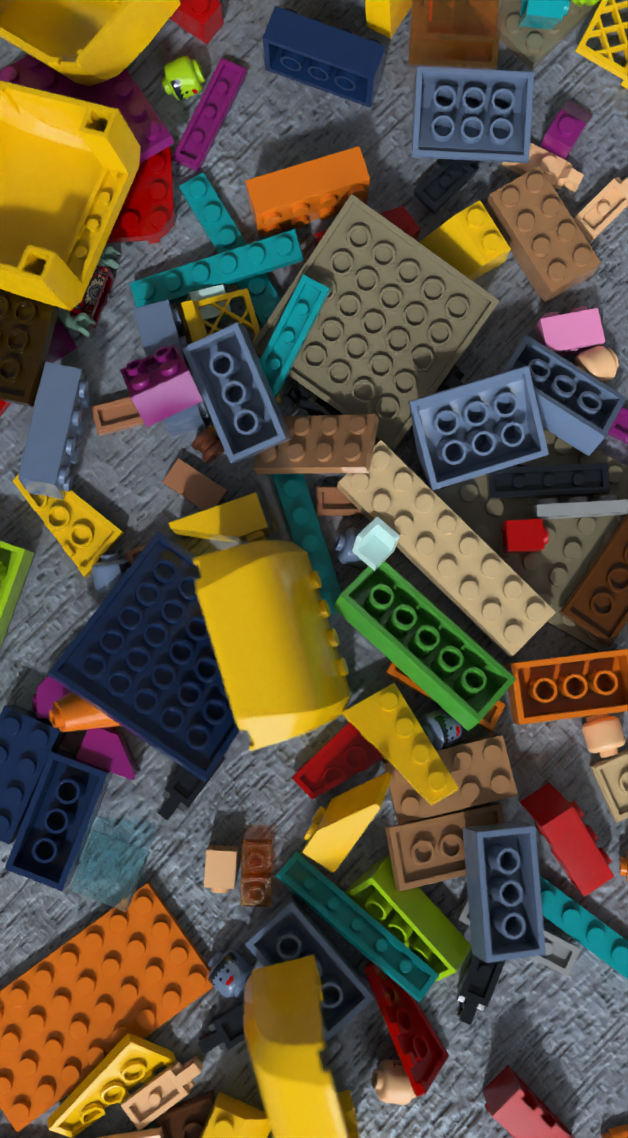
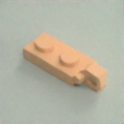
(555, 168)
(603, 209)
(161, 1092)

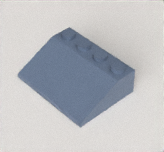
(472, 114)
(477, 428)

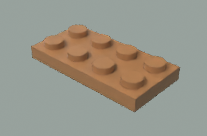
(322, 446)
(434, 846)

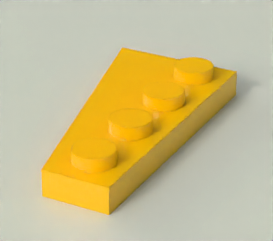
(75, 525)
(398, 736)
(122, 1069)

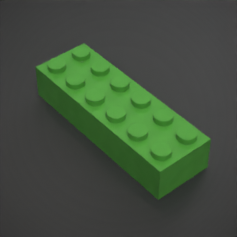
(424, 644)

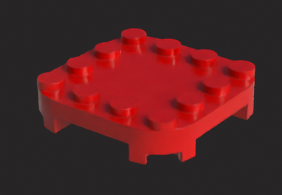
(149, 204)

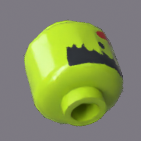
(183, 78)

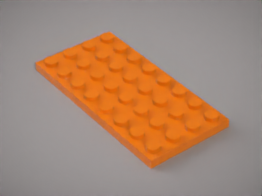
(87, 995)

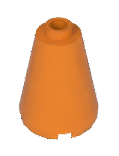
(75, 714)

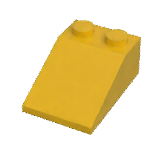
(469, 242)
(231, 522)
(343, 821)

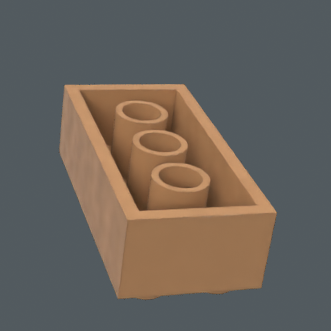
(542, 234)
(479, 770)

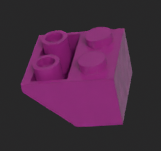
(160, 385)

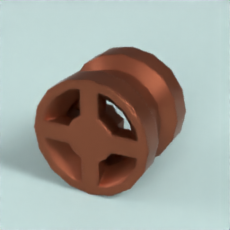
(208, 444)

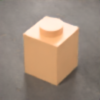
(221, 868)

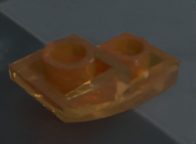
(256, 872)

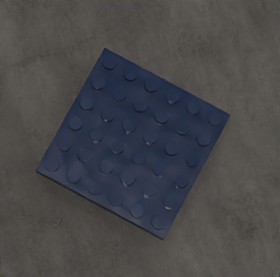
(153, 662)

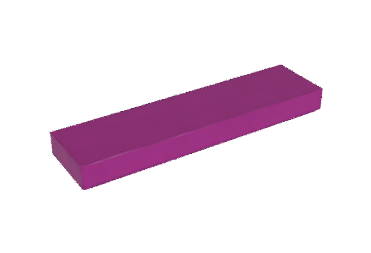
(210, 114)

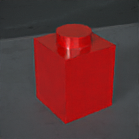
(524, 536)

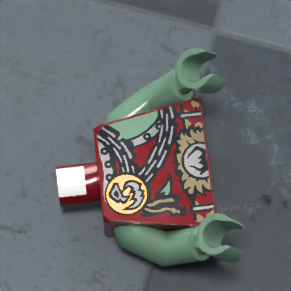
(90, 308)

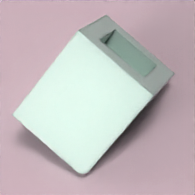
(209, 311)
(375, 543)

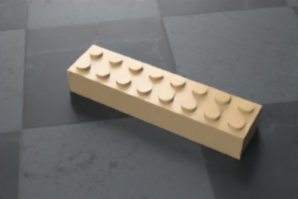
(448, 551)

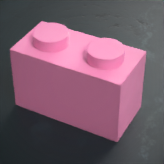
(570, 332)

